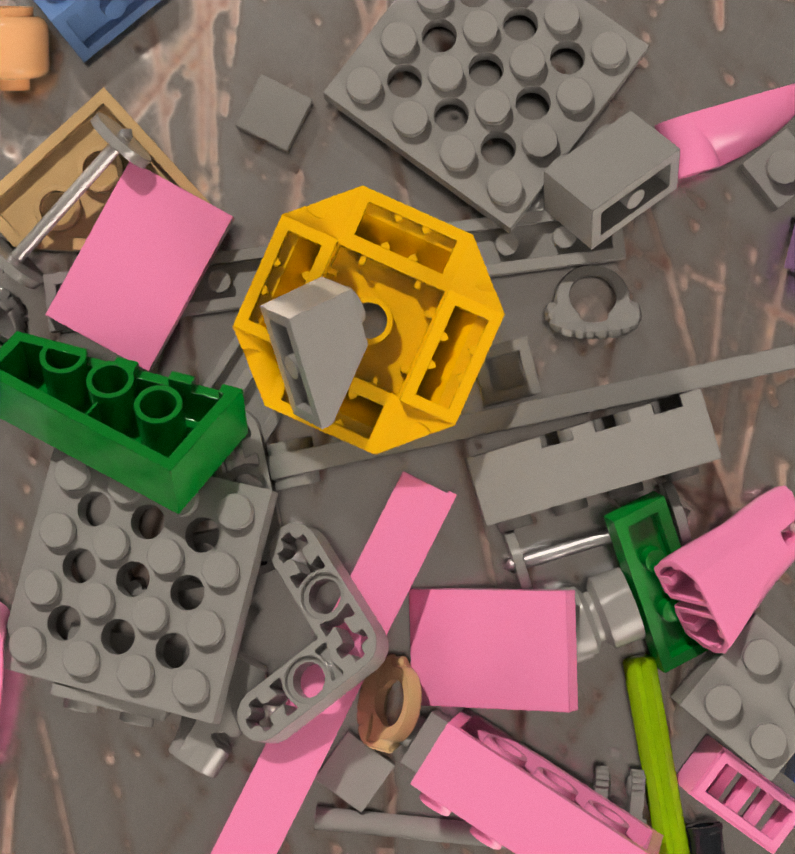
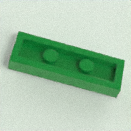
(641, 538)

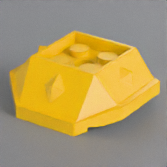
(424, 280)

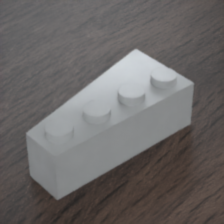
(593, 458)

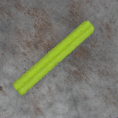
(656, 753)

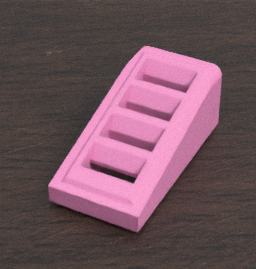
(709, 774)

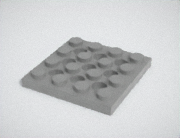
(455, 157)
(211, 629)

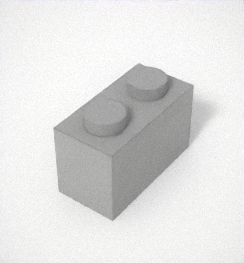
(610, 178)

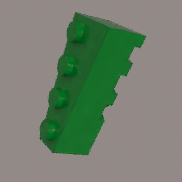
(122, 421)

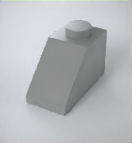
(317, 346)

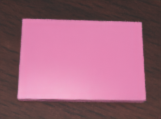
(140, 266)
(495, 648)

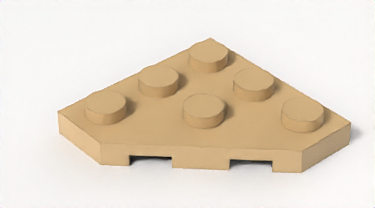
(56, 164)

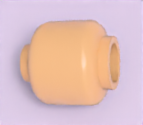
(22, 47)

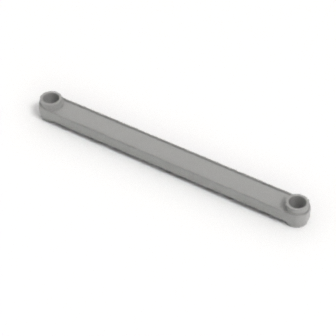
(298, 462)

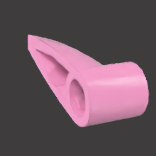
(728, 130)

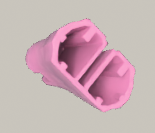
(731, 569)

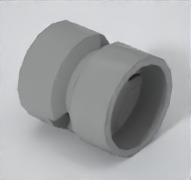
(605, 614)

